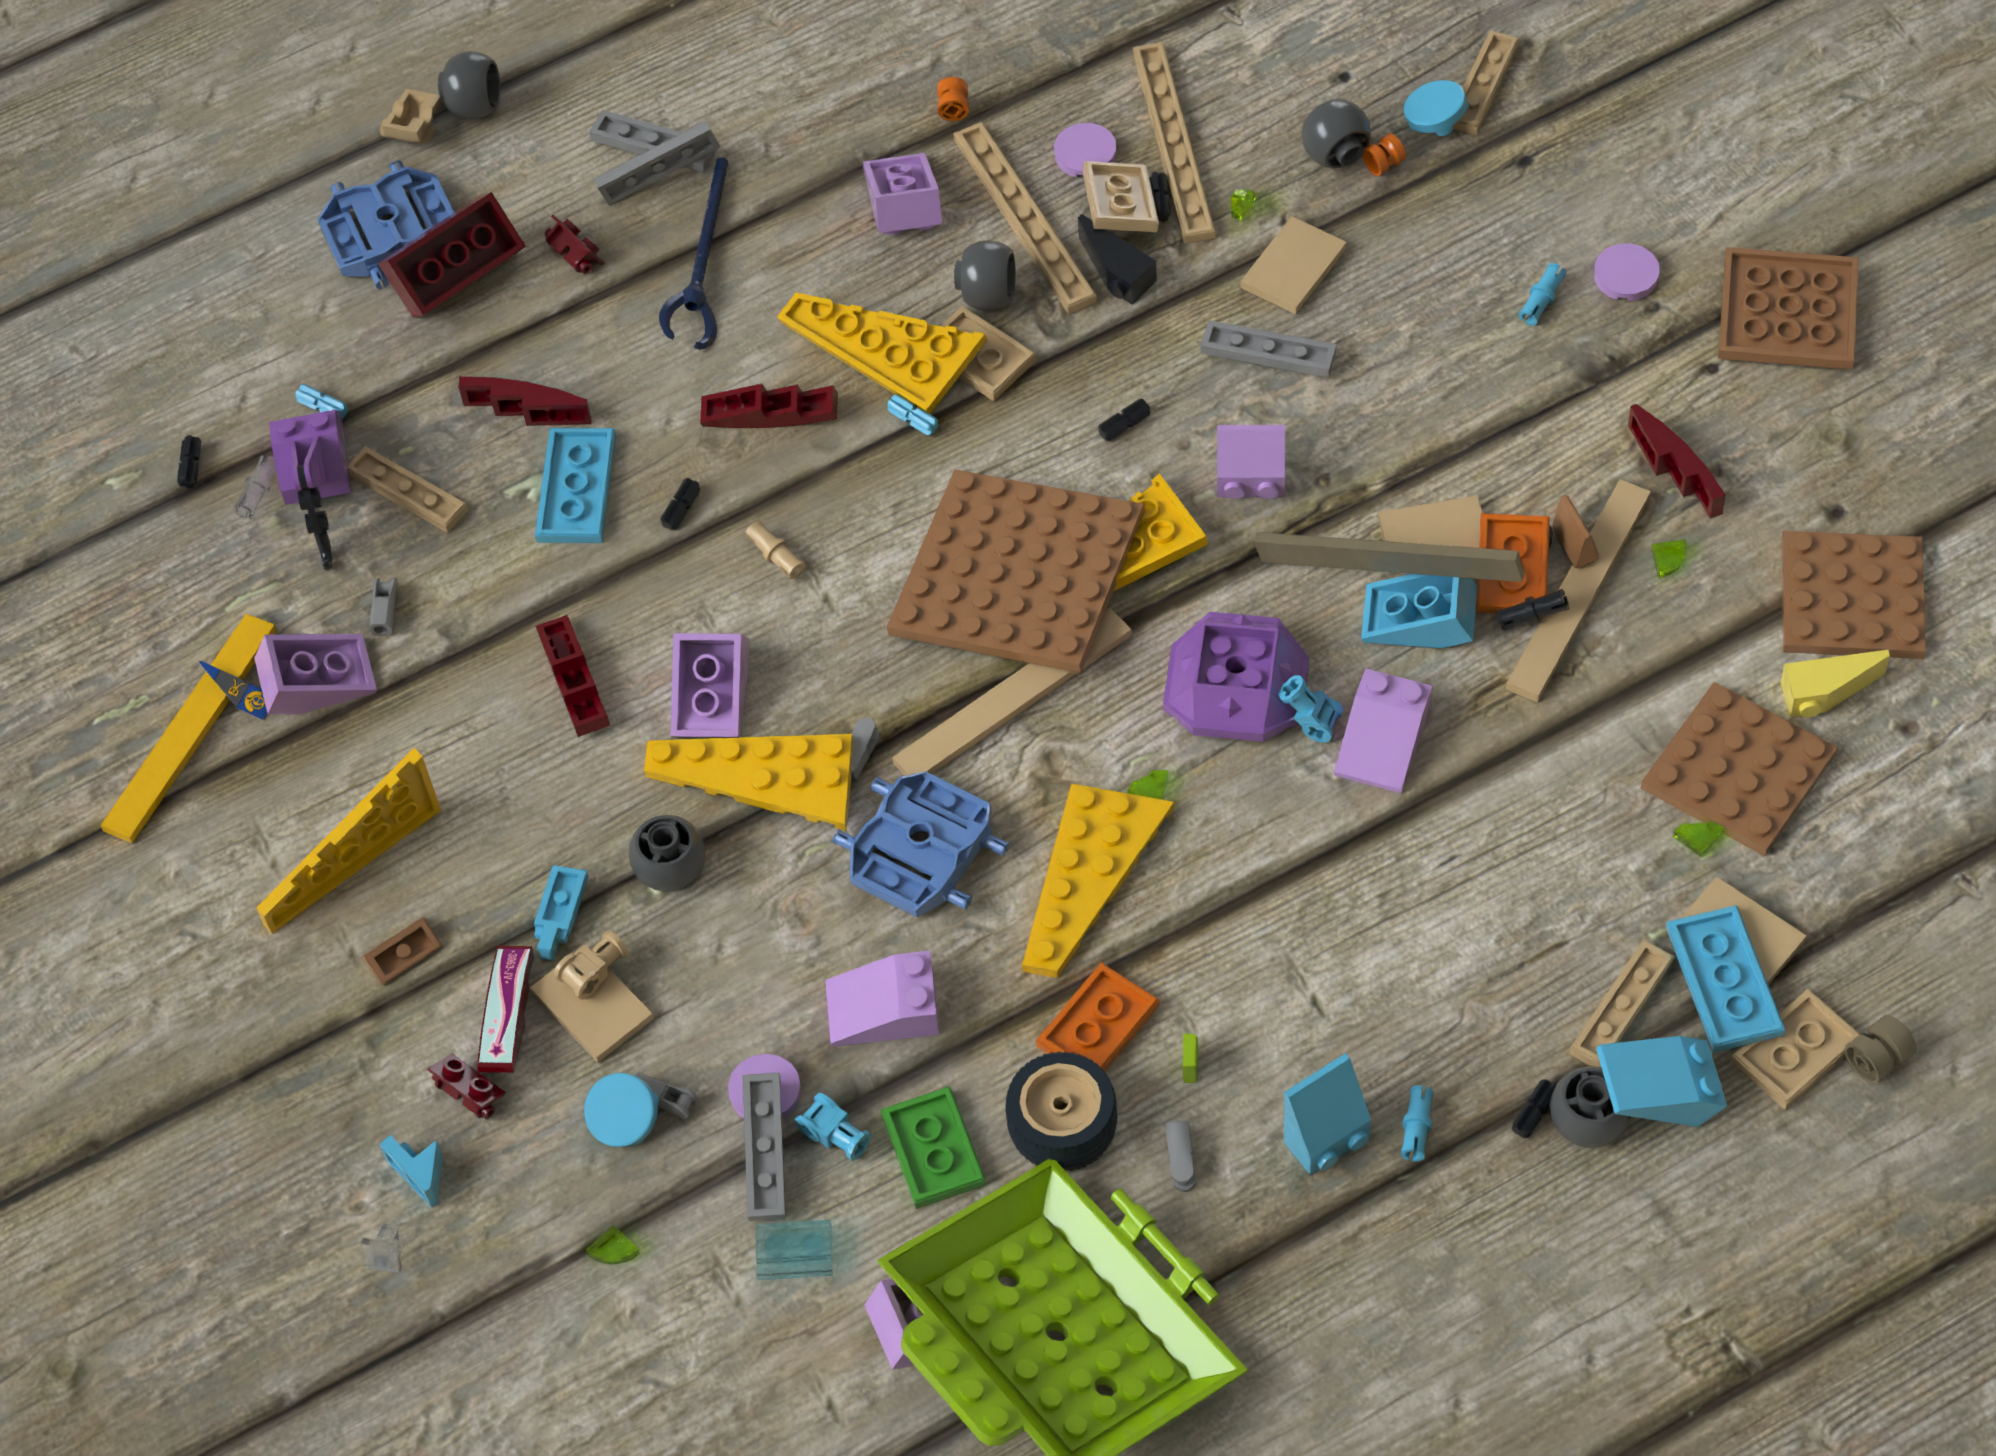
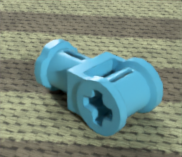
(1312, 709)
(830, 1125)

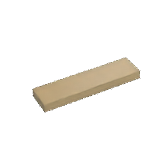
(1486, 79)
(407, 489)
(1623, 1002)

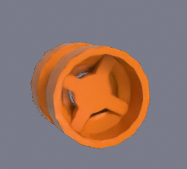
(952, 99)
(1384, 154)

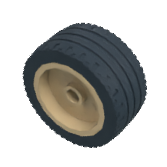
(1061, 1110)

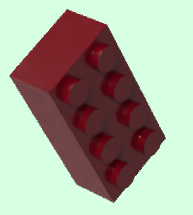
(452, 254)

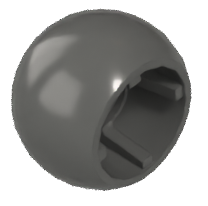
(470, 85)
(1336, 133)
(986, 275)
(671, 865)
(1583, 1120)

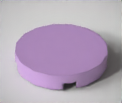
(1081, 144)
(1626, 272)
(766, 1064)

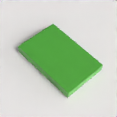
(933, 1147)

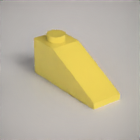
(1823, 683)

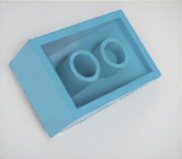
(1420, 611)
(1663, 1079)
(1326, 1116)

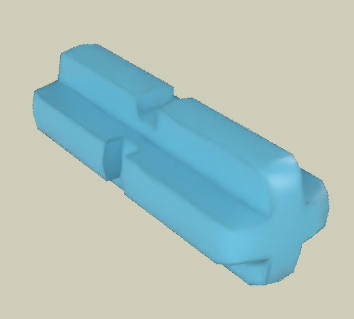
(314, 399)
(906, 411)

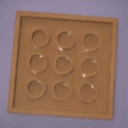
(1789, 308)
(1853, 594)
(1739, 768)

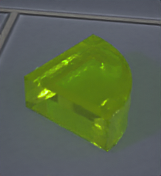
(1241, 202)
(1668, 556)
(1150, 785)
(1698, 836)
(612, 1248)

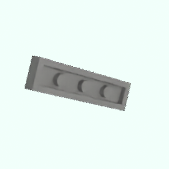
(637, 136)
(657, 163)
(1268, 348)
(764, 1147)

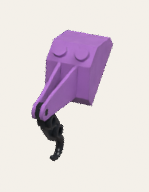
(312, 466)

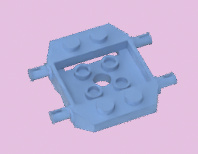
(372, 203)
(957, 831)

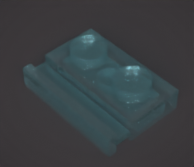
(794, 1249)

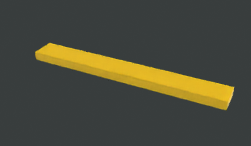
(184, 733)

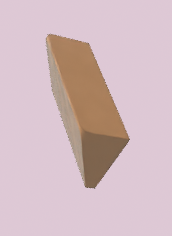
(1574, 534)
(402, 951)

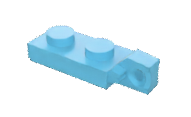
(559, 909)

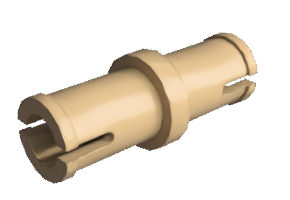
(775, 550)

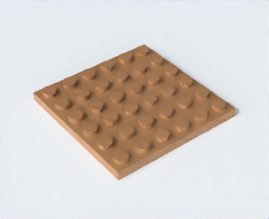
(1016, 570)

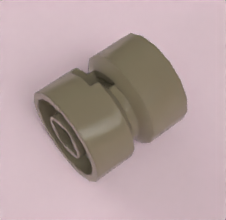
(1882, 1048)

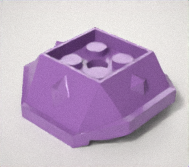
(1230, 705)

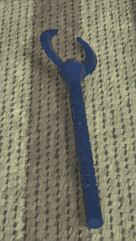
(693, 295)

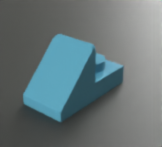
(419, 1170)

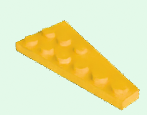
(889, 348)
(1163, 535)
(773, 772)
(377, 823)
(1091, 859)

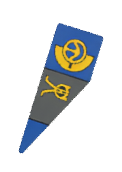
(241, 693)

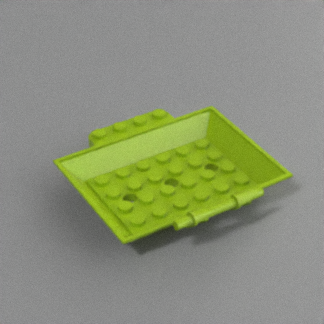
(1073, 1275)

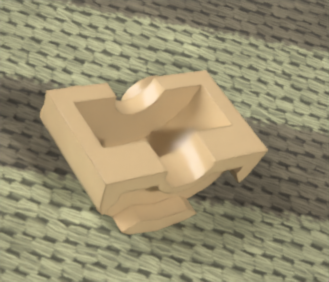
(412, 117)

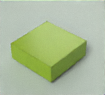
(1190, 1058)

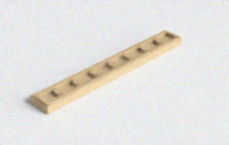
(1173, 143)
(1025, 218)
(1581, 587)
(1000, 705)

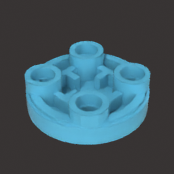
(1435, 107)
(621, 1110)

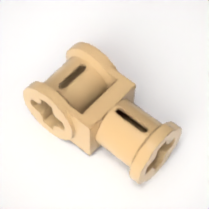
(588, 967)

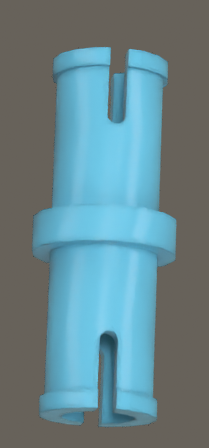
(1542, 294)
(1417, 1123)

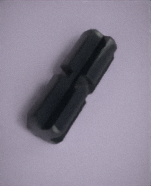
(1159, 188)
(1118, 423)
(189, 467)
(683, 500)
(1531, 1113)

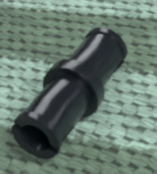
(1532, 610)

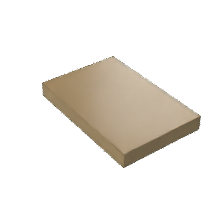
(1120, 196)
(1293, 265)
(998, 360)
(1437, 523)
(1771, 936)
(599, 1021)
(1806, 1052)

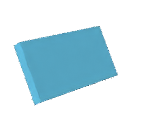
(575, 485)
(1725, 979)

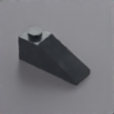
(1120, 265)

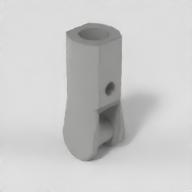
(383, 607)
(864, 741)
(665, 1091)
(1181, 1155)

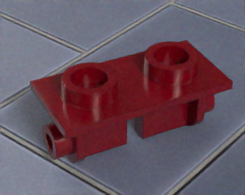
(582, 252)
(461, 1080)

